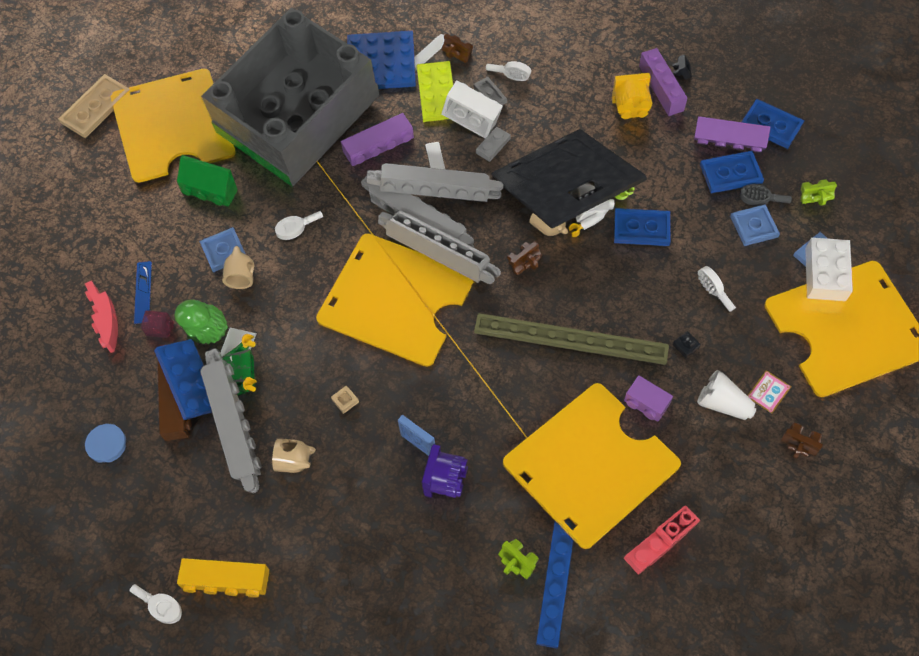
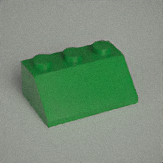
(206, 181)

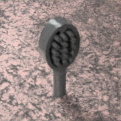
(759, 195)

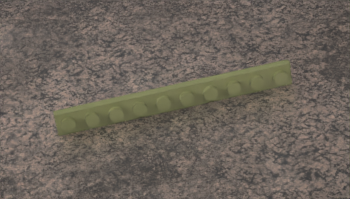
(572, 338)

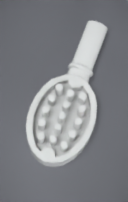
(513, 70)
(294, 226)
(714, 285)
(160, 606)

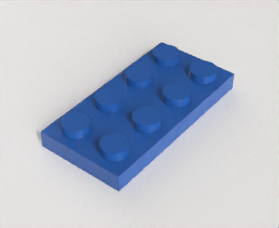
(183, 373)

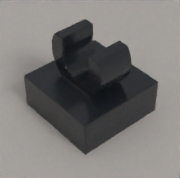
(682, 67)
(686, 344)

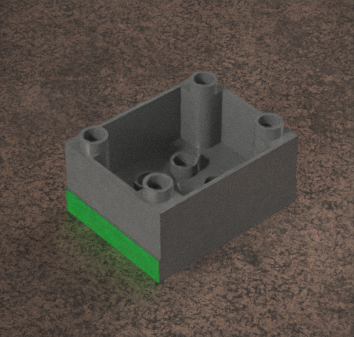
(291, 96)

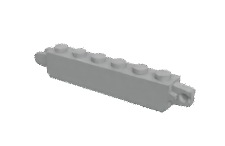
(435, 182)
(416, 208)
(439, 246)
(230, 421)

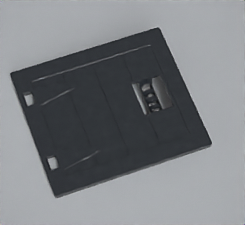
(554, 170)

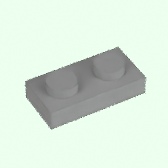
(490, 90)
(493, 144)

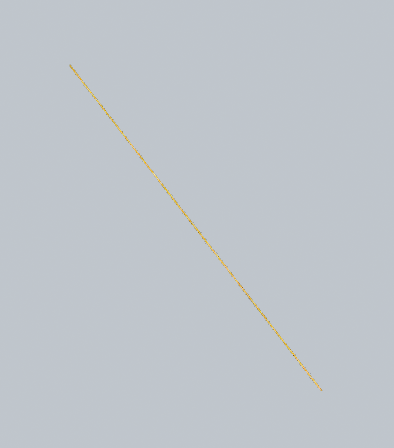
(424, 303)

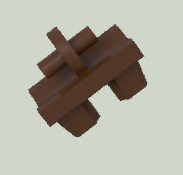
(456, 48)
(526, 258)
(801, 444)

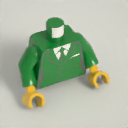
(243, 365)

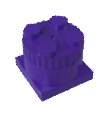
(444, 473)

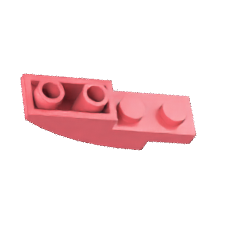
(104, 318)
(662, 540)

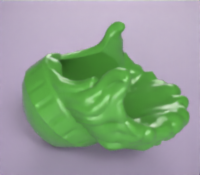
(201, 321)

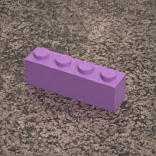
(663, 82)
(732, 133)
(377, 139)

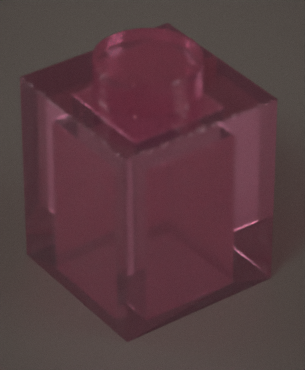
(157, 324)

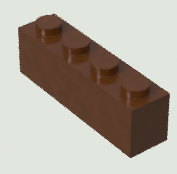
(171, 422)

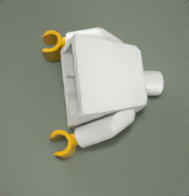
(591, 216)

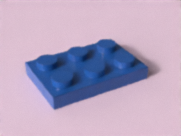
(782, 124)
(731, 171)
(642, 227)

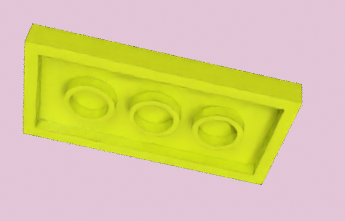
(434, 85)

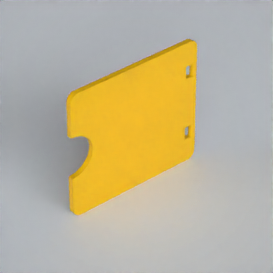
(167, 123)
(381, 305)
(850, 337)
(589, 467)

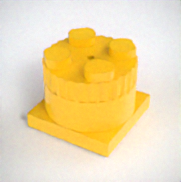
(632, 95)

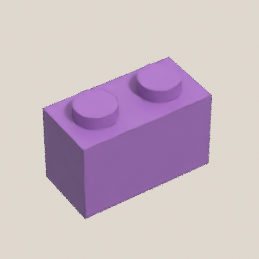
(648, 398)

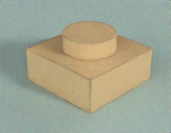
(345, 399)

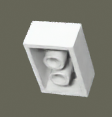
(471, 109)
(828, 269)

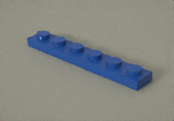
(555, 587)

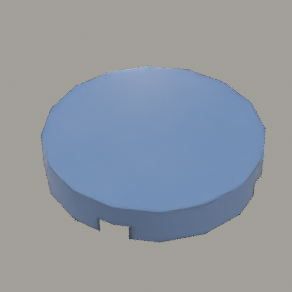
(105, 443)

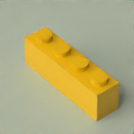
(223, 577)

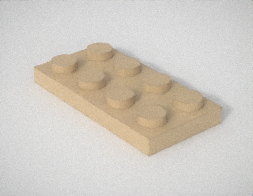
(92, 106)

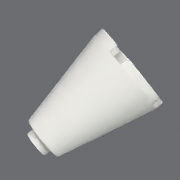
(726, 397)

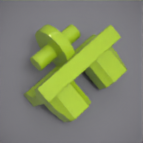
(818, 192)
(515, 560)

